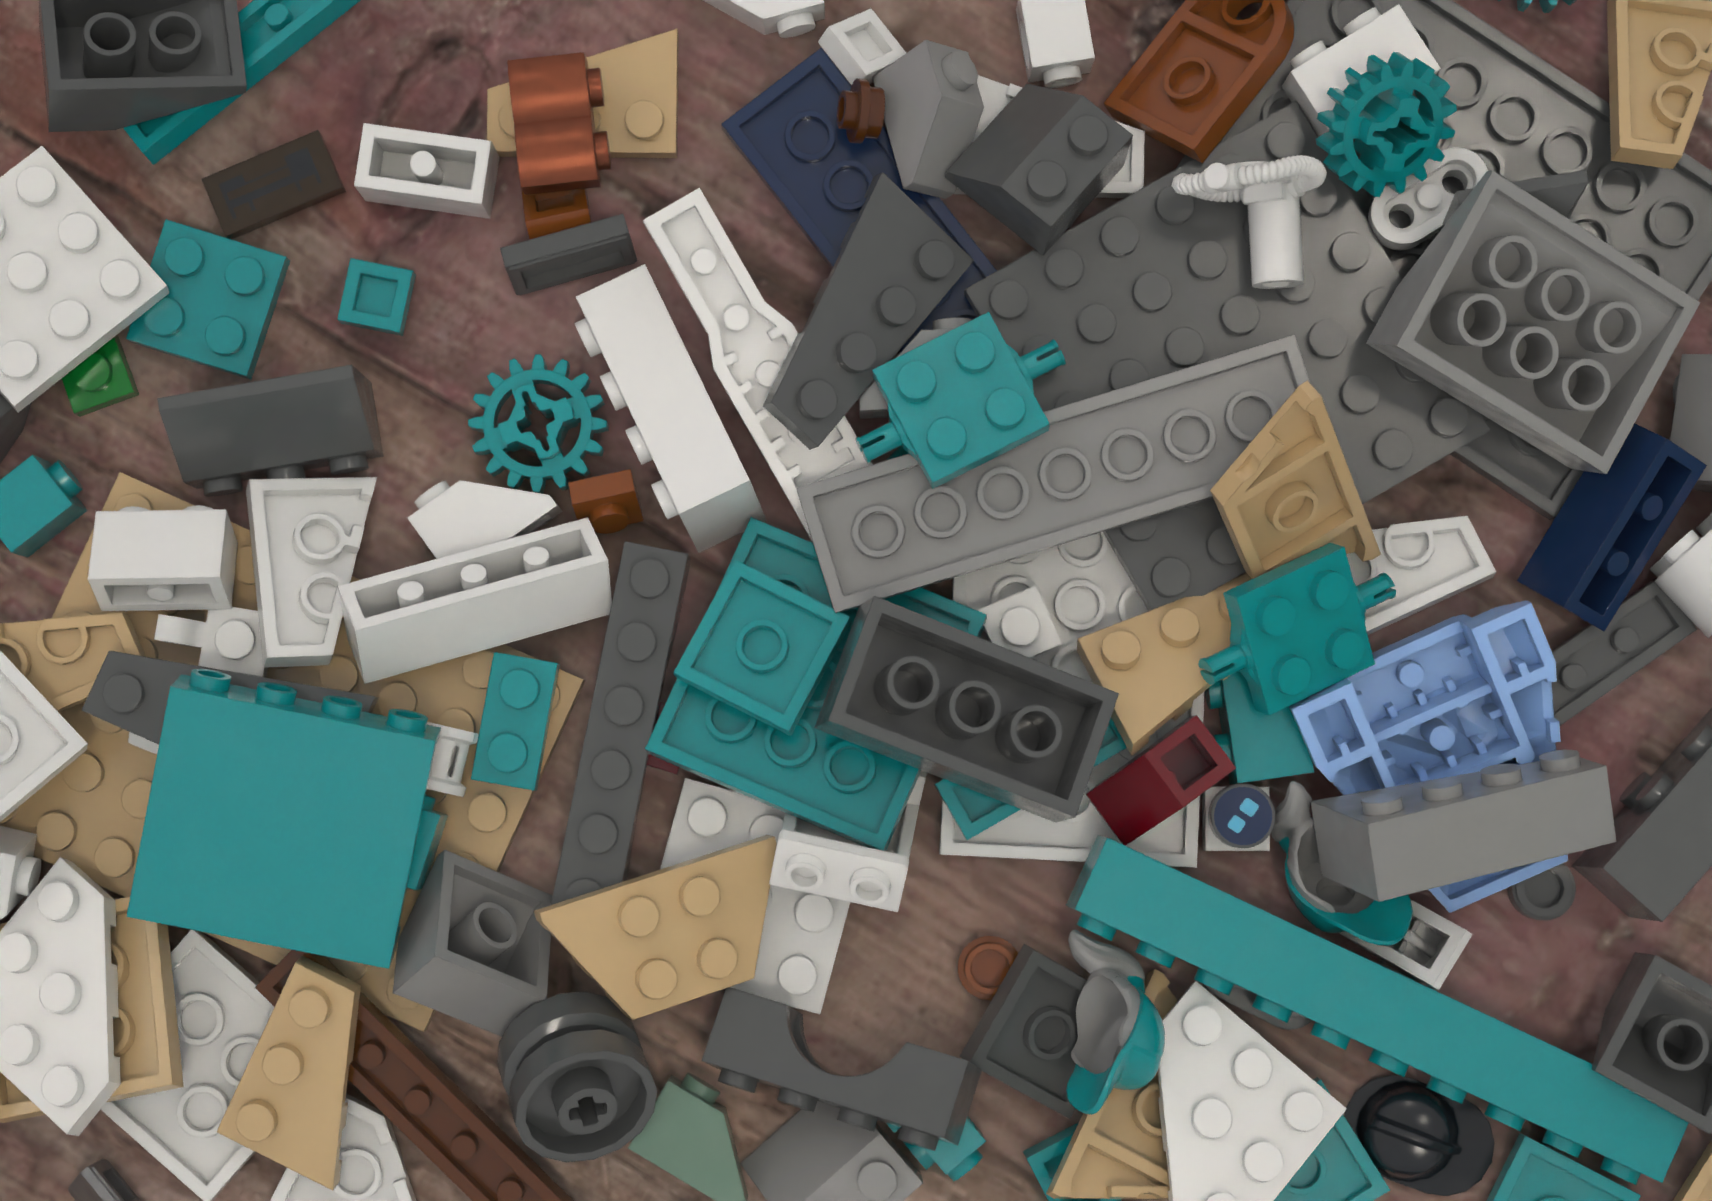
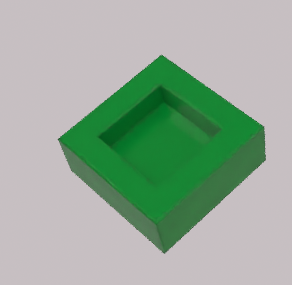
(100, 380)

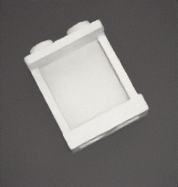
(840, 869)

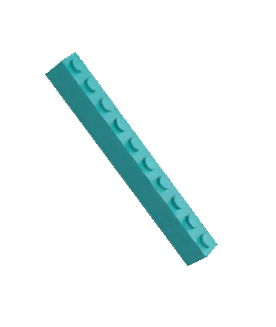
(1374, 1006)

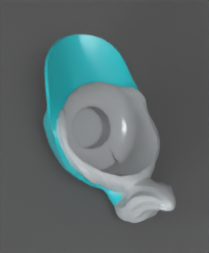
(1321, 900)
(1116, 1026)

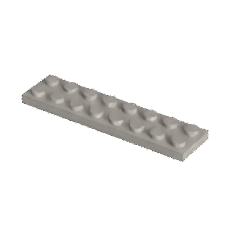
(1090, 473)

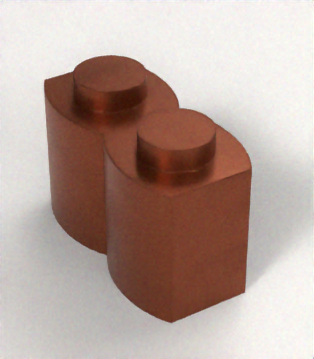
(556, 123)

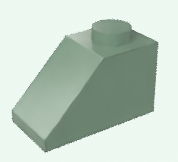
(693, 1139)

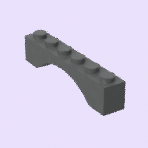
(622, 720)

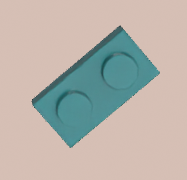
(515, 721)

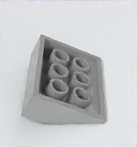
(1535, 324)

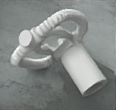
(1273, 204)

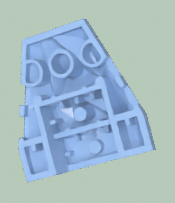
(1441, 709)

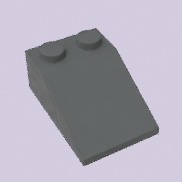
(136, 59)

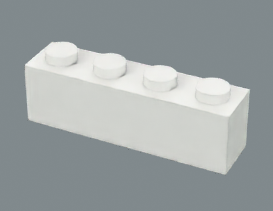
(476, 599)

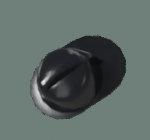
(1421, 1135)

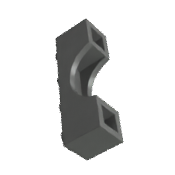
(915, 1090)

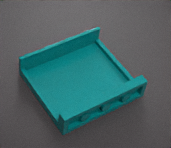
(282, 818)

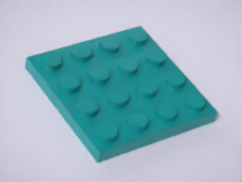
(810, 771)

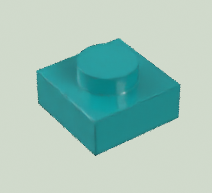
(376, 297)

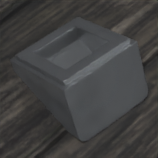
(101, 1183)

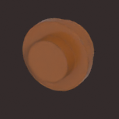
(985, 965)

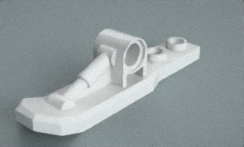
(745, 342)

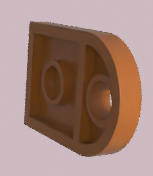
(1203, 72)

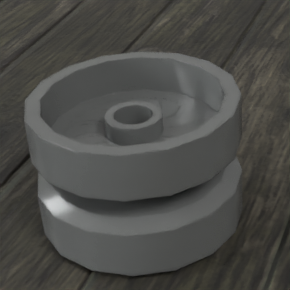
(576, 1077)

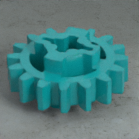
(1386, 124)
(510, 434)

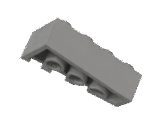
(1463, 825)

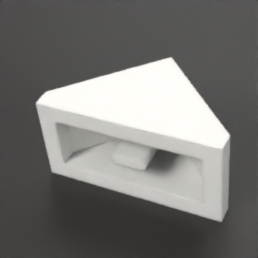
(1425, 951)

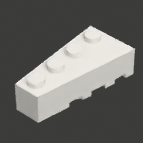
(670, 409)

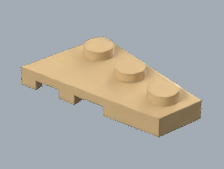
(1656, 76)
(638, 100)
(67, 652)
(1156, 660)
(298, 1076)

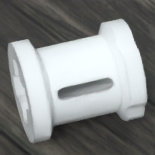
(450, 760)

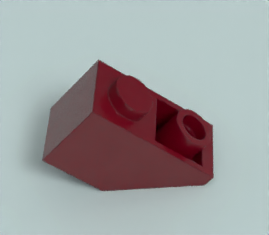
(1160, 780)

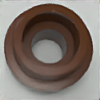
(861, 111)

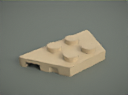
(1293, 490)
(670, 929)
(1121, 1145)

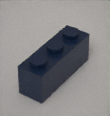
(1612, 527)

